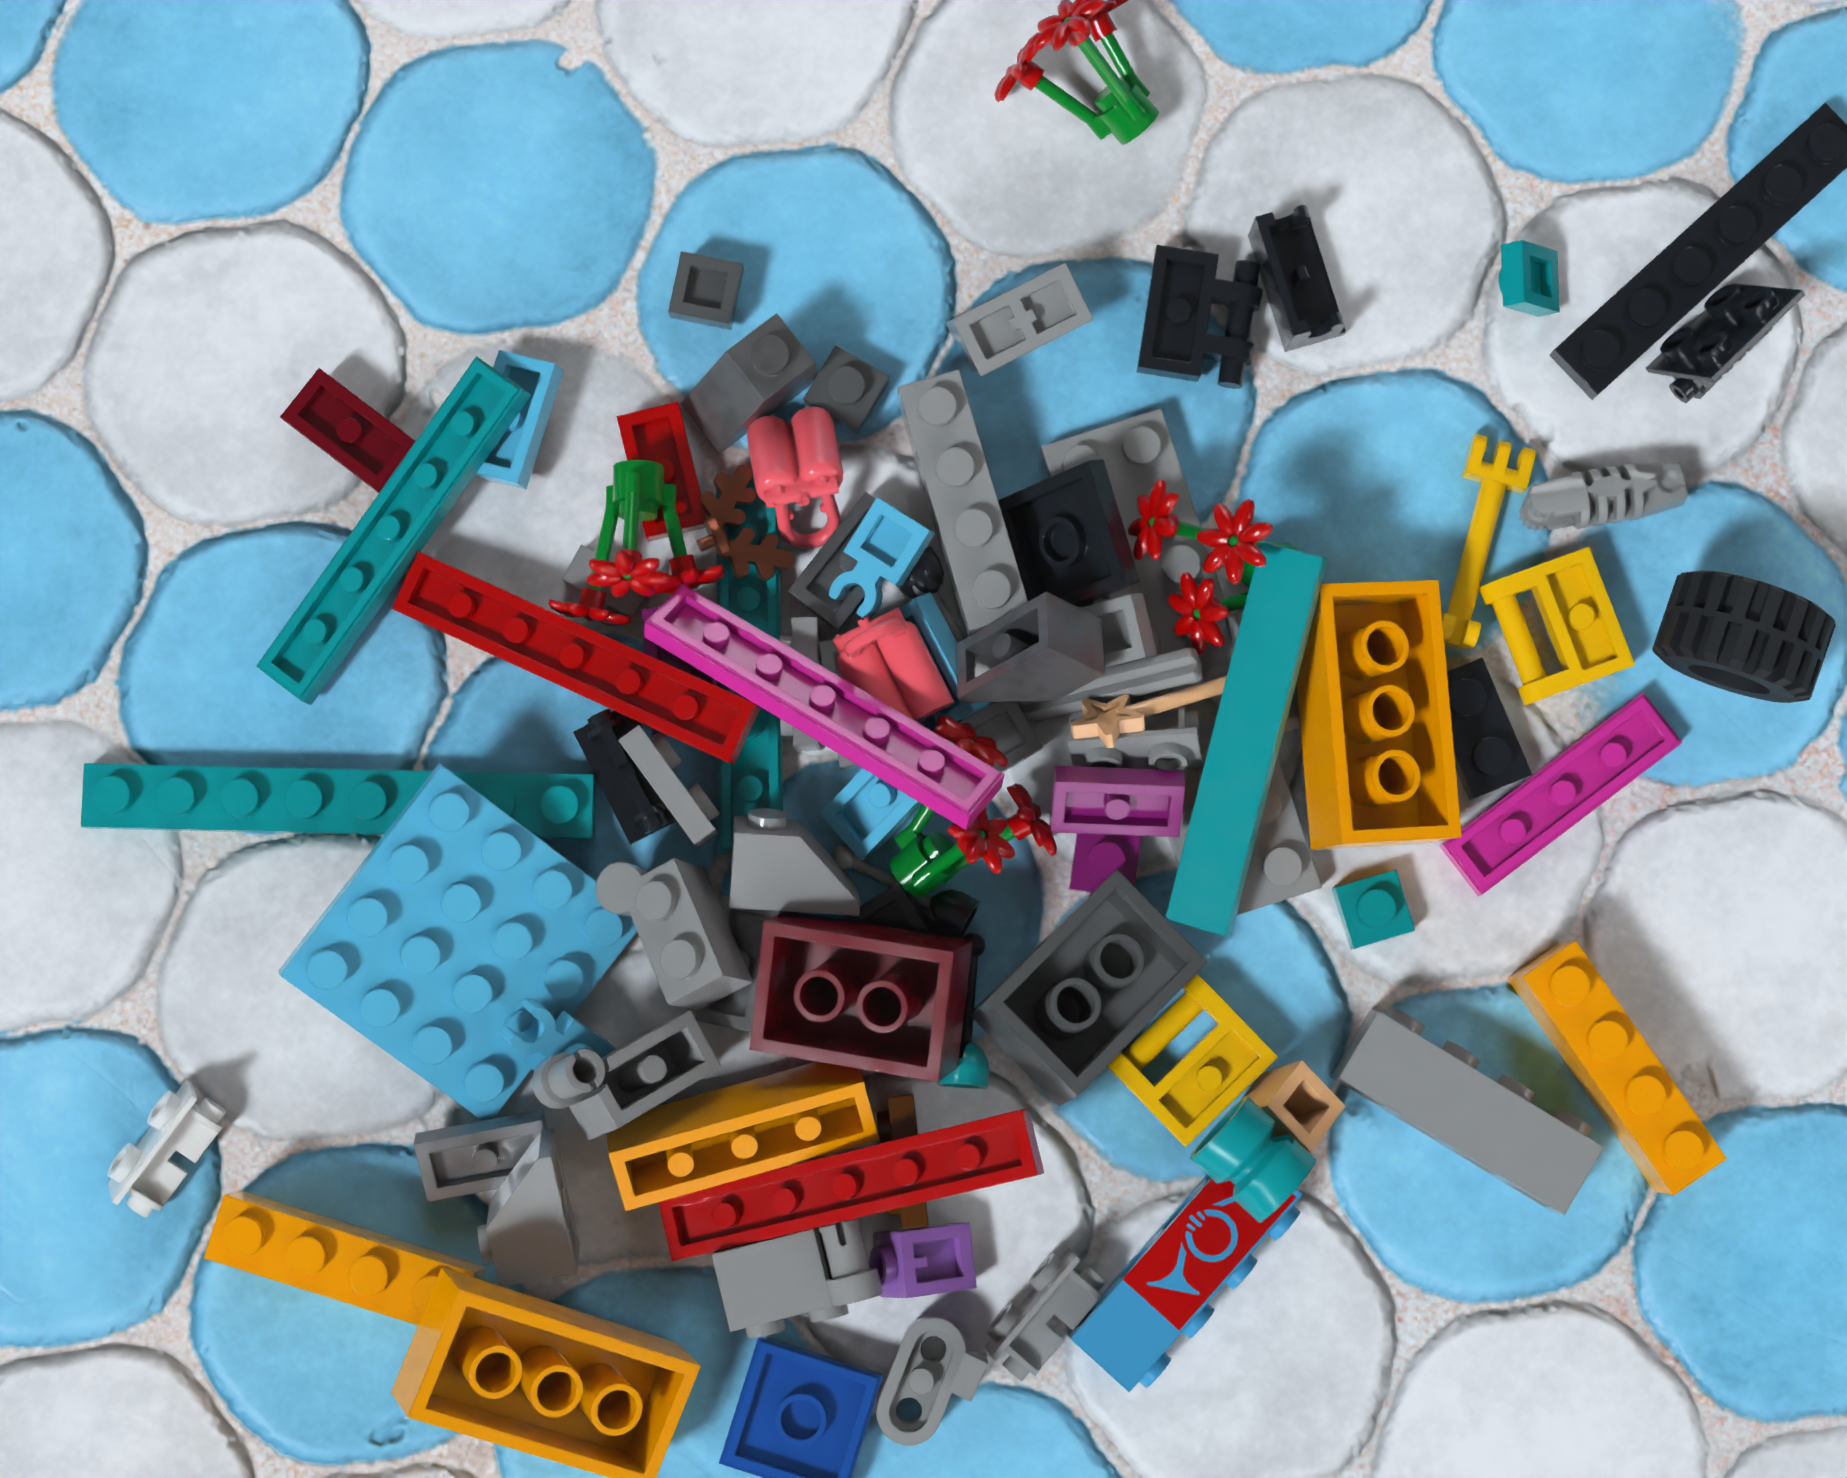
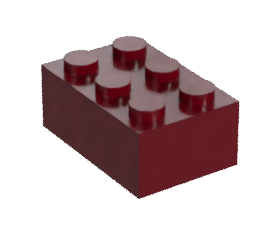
(861, 995)

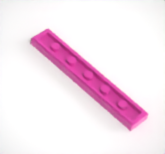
(824, 706)

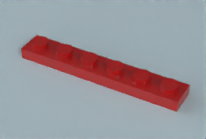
(576, 658)
(853, 1184)

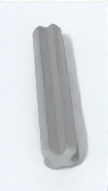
(1131, 678)

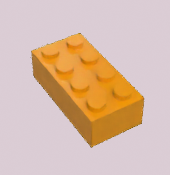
(1377, 718)
(544, 1378)

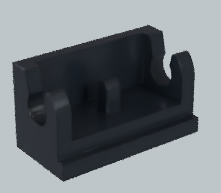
(1295, 279)

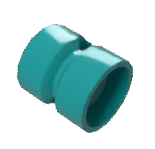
(1256, 1162)

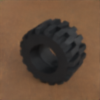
(1744, 636)

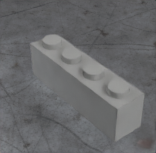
(961, 499)
(1468, 1111)

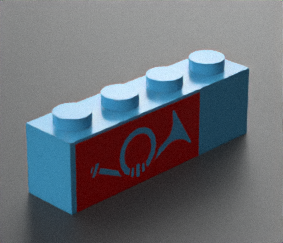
(1173, 1280)

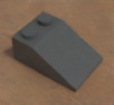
(1088, 989)

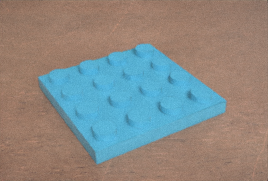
(450, 935)

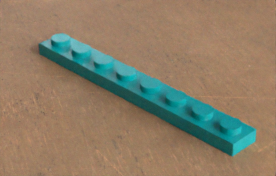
(315, 799)

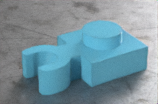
(885, 548)
(552, 1037)

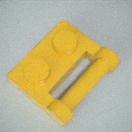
(1575, 616)
(1207, 1075)

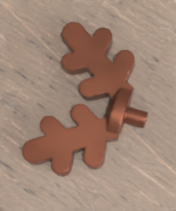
(739, 552)

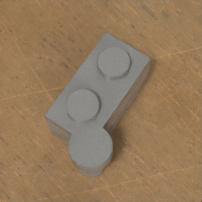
(679, 929)
(628, 1080)
(795, 1275)

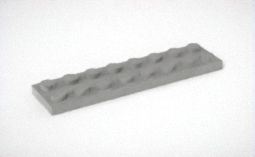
(1136, 457)

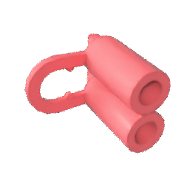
(797, 465)
(893, 665)

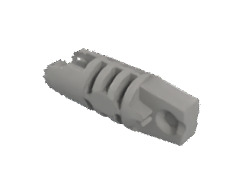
(1604, 496)

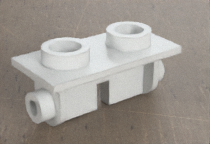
(146, 1168)

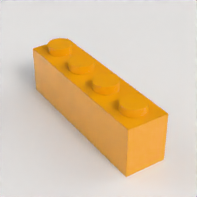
(1617, 1068)
(740, 1132)
(328, 1256)

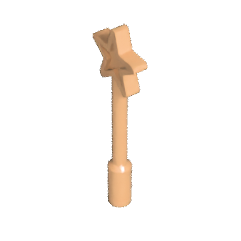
(1121, 717)

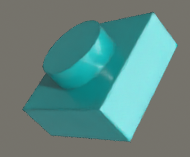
(1529, 278)
(1373, 909)

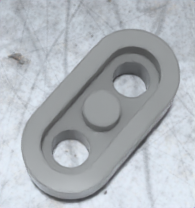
(921, 1379)

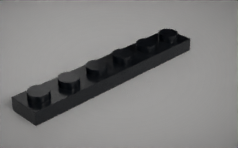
(1705, 253)

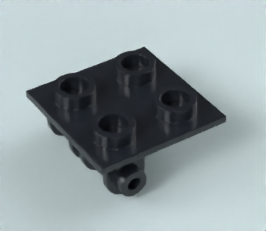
(1720, 336)

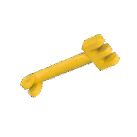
(1495, 477)

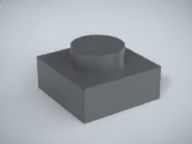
(706, 290)
(847, 389)

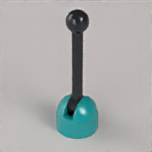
(972, 1063)

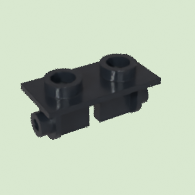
(624, 785)

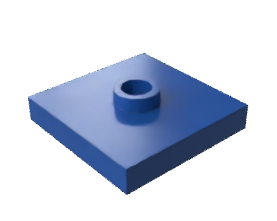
(799, 1414)

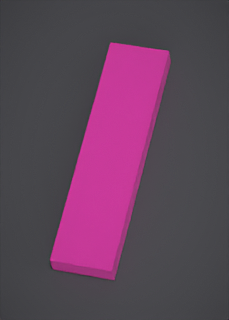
(1561, 794)

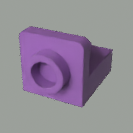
(924, 1260)

